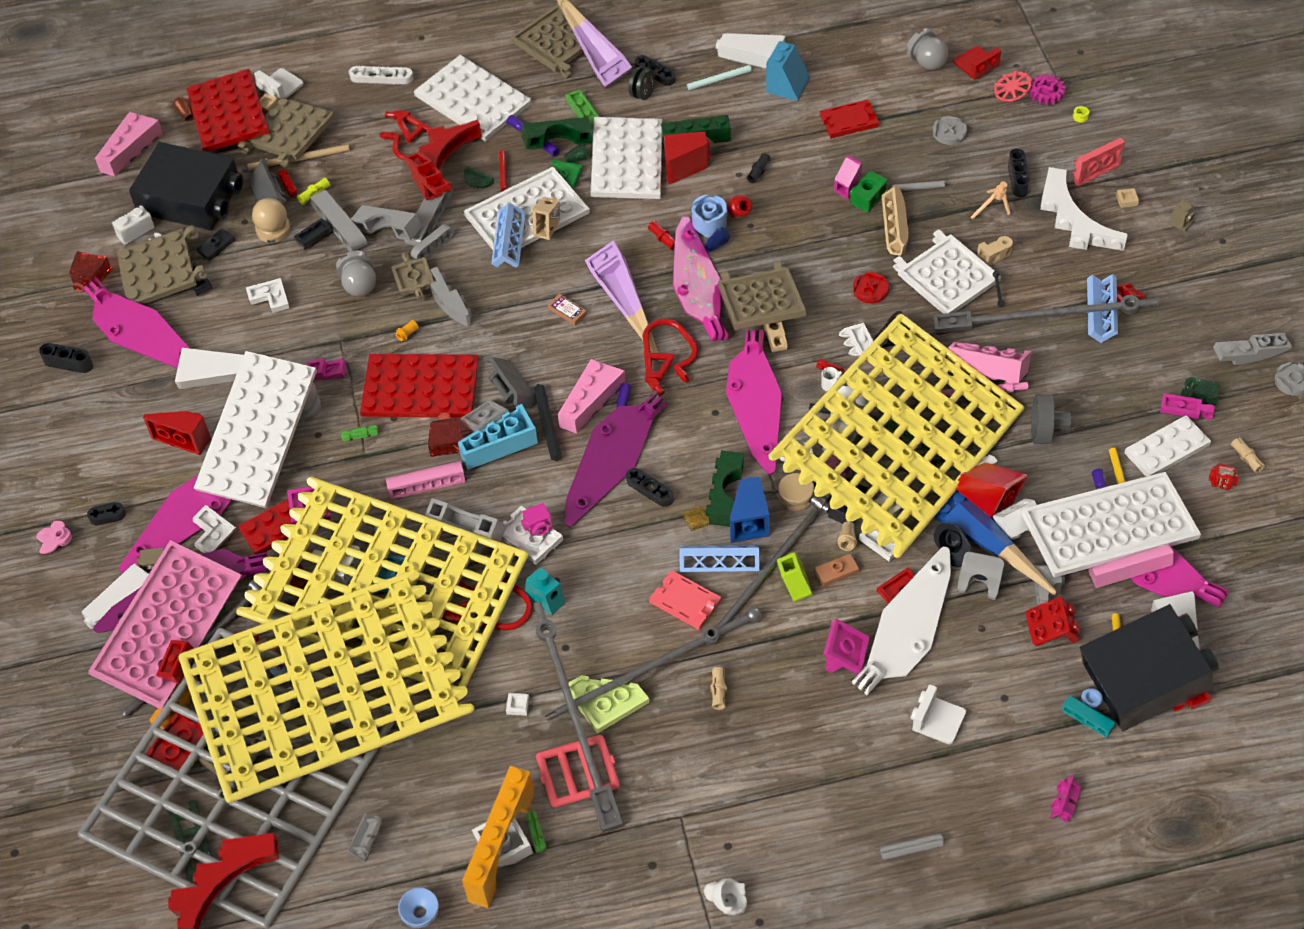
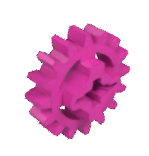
(1047, 89)

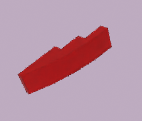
(427, 173)

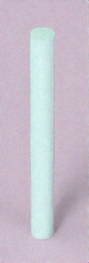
(719, 77)

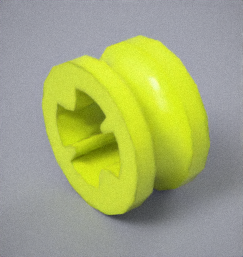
(1078, 114)

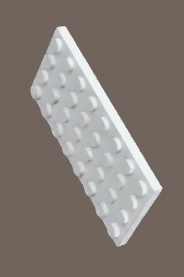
(255, 429)
(1109, 524)

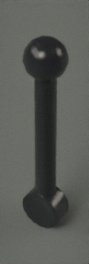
(1000, 303)

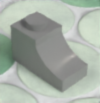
(1042, 594)

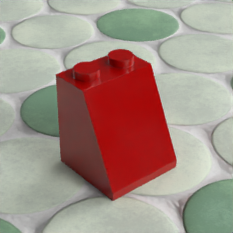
(685, 155)
(991, 487)

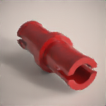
(663, 235)

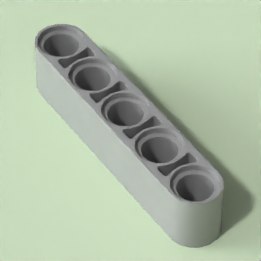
(428, 215)
(338, 220)

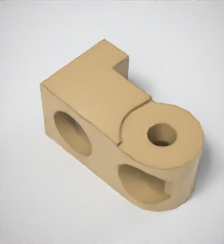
(995, 251)
(776, 337)

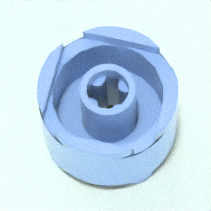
(709, 214)

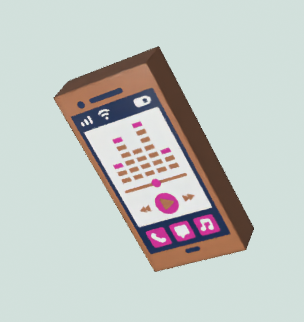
(567, 309)

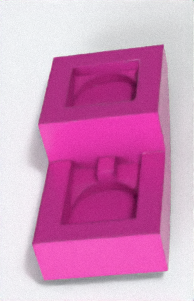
(328, 370)

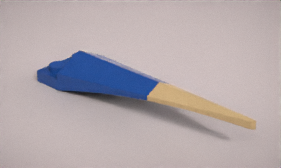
(987, 534)

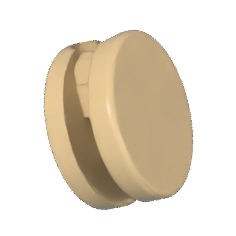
(793, 495)

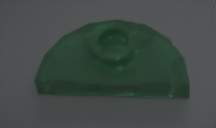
(477, 179)

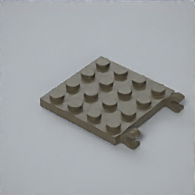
(550, 41)
(291, 130)
(159, 267)
(761, 297)

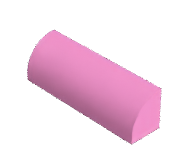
(425, 480)
(1132, 565)

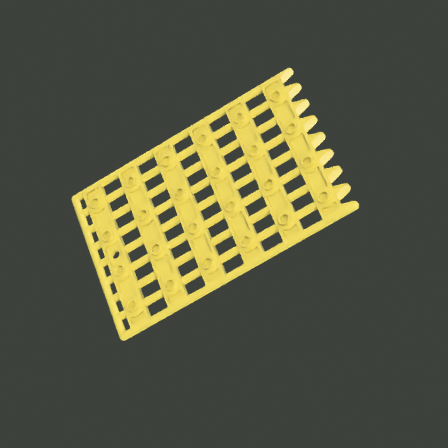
(919, 467)
(303, 533)
(305, 689)

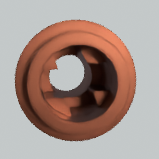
(183, 107)

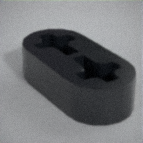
(106, 513)

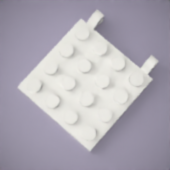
(947, 274)

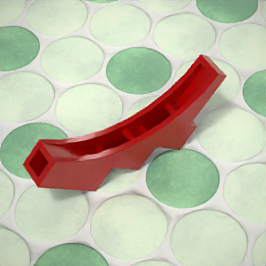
(442, 144)
(211, 878)

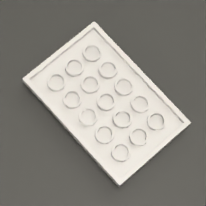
(471, 93)
(626, 158)
(526, 196)

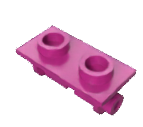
(1067, 791)

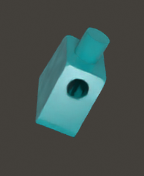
(542, 588)

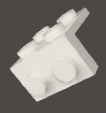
(279, 84)
(937, 717)

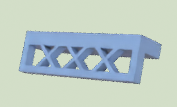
(504, 232)
(1097, 320)
(719, 550)

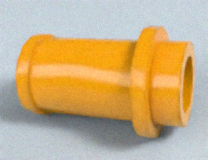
(407, 330)

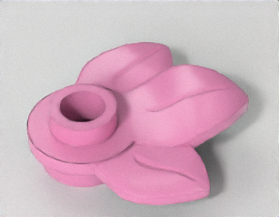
(53, 537)

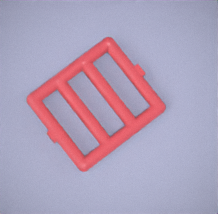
(574, 794)

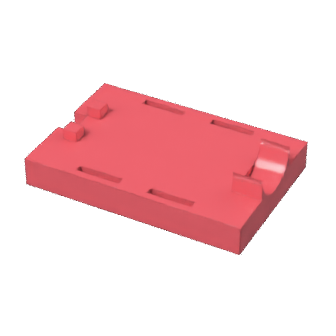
(1098, 162)
(685, 599)

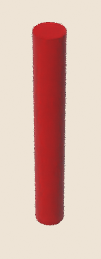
(502, 167)

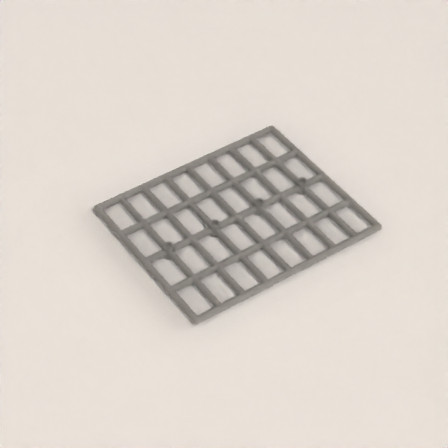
(190, 848)

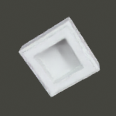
(517, 704)

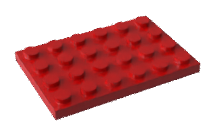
(227, 110)
(419, 385)

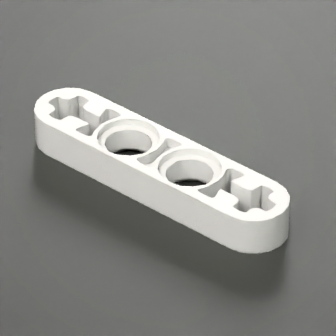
(404, 75)

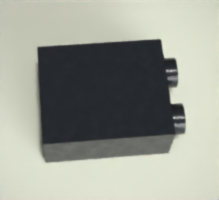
(186, 185)
(1149, 666)

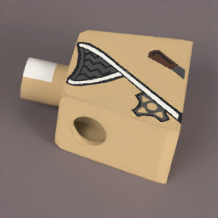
(547, 212)

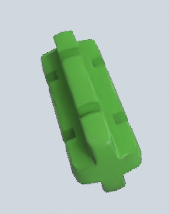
(358, 433)
(535, 831)

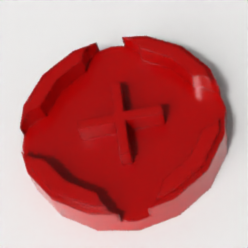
(870, 287)

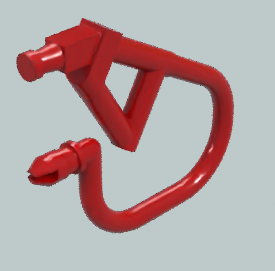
(402, 117)
(653, 378)
(453, 618)

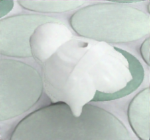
(727, 890)

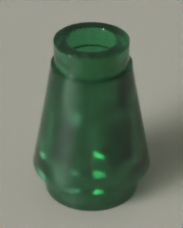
(577, 154)

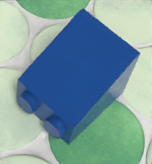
(750, 512)

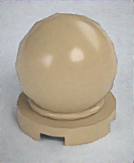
(270, 220)

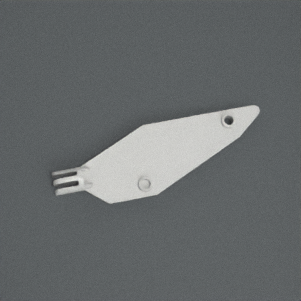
(908, 624)

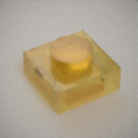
(696, 518)

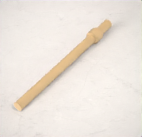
(308, 155)

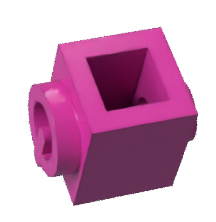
(537, 520)

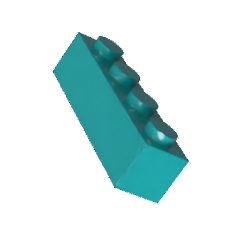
(1088, 716)

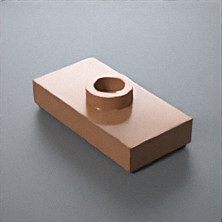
(836, 570)

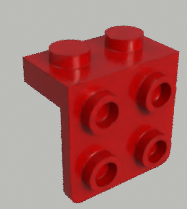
(978, 62)
(1052, 621)

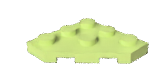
(611, 706)

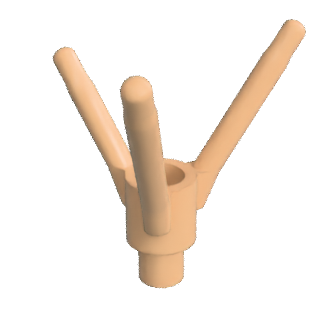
(998, 193)

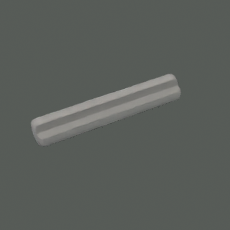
(911, 846)

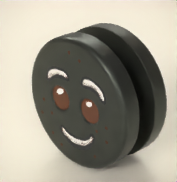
(641, 83)

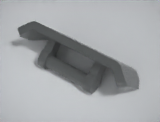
(265, 183)
(519, 390)

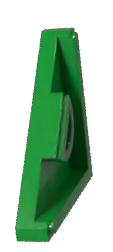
(569, 171)

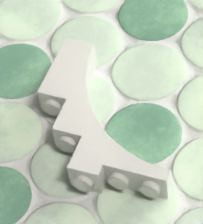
(1071, 218)

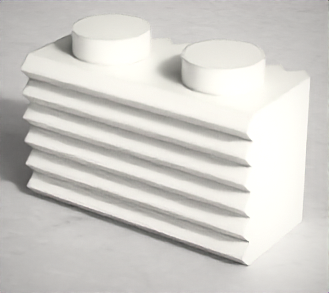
(133, 225)

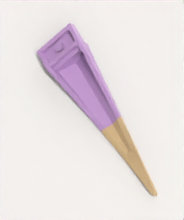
(604, 58)
(614, 276)

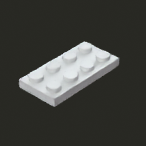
(1167, 446)

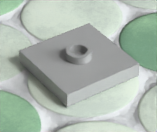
(483, 415)

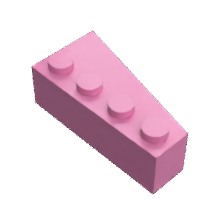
(127, 142)
(993, 363)
(589, 394)

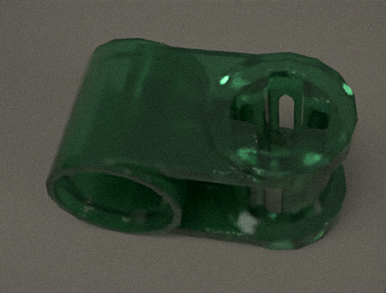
(1201, 389)

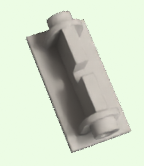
(365, 836)

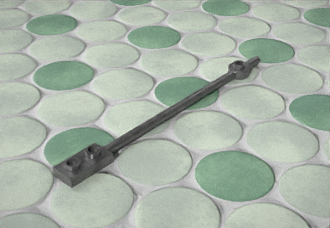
(963, 321)
(601, 796)

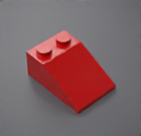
(179, 429)

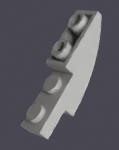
(449, 299)
(1252, 350)

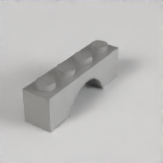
(371, 218)
(477, 524)

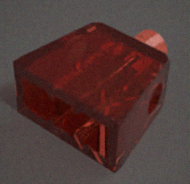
(87, 268)
(444, 436)

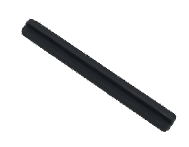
(547, 422)

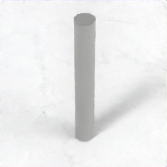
(922, 185)

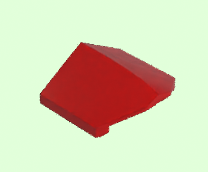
(1127, 289)

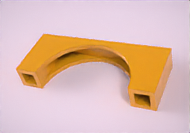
(514, 796)

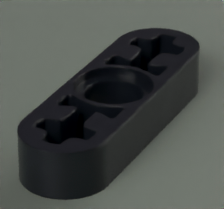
(664, 75)
(646, 479)

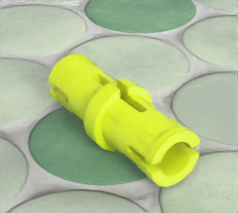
(312, 190)

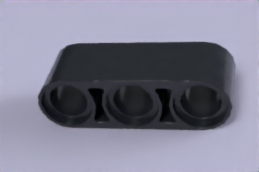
(1018, 173)
(66, 357)

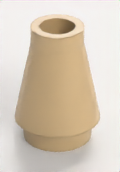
(847, 537)

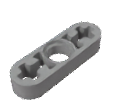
(436, 238)

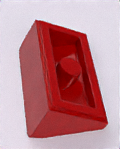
(170, 667)

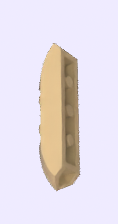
(895, 221)

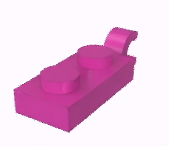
(1185, 406)

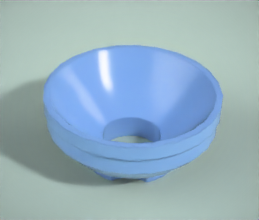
(414, 899)

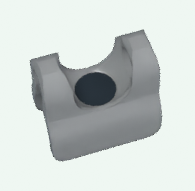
(981, 568)

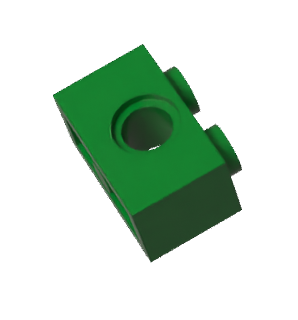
(868, 191)

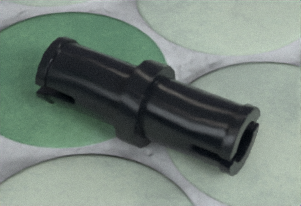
(758, 168)

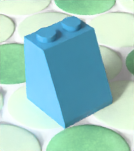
(786, 72)

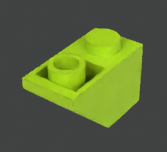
(794, 576)

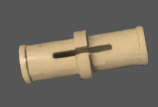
(1247, 455)
(718, 688)

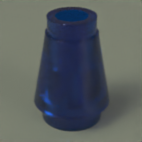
(717, 239)

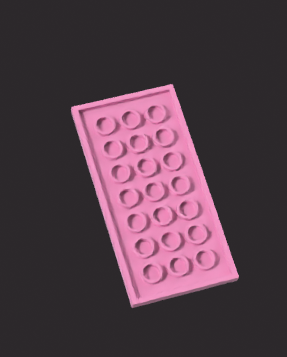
(173, 603)

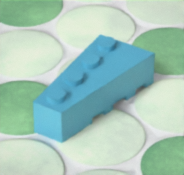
(498, 439)

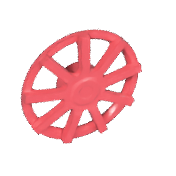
(1013, 86)

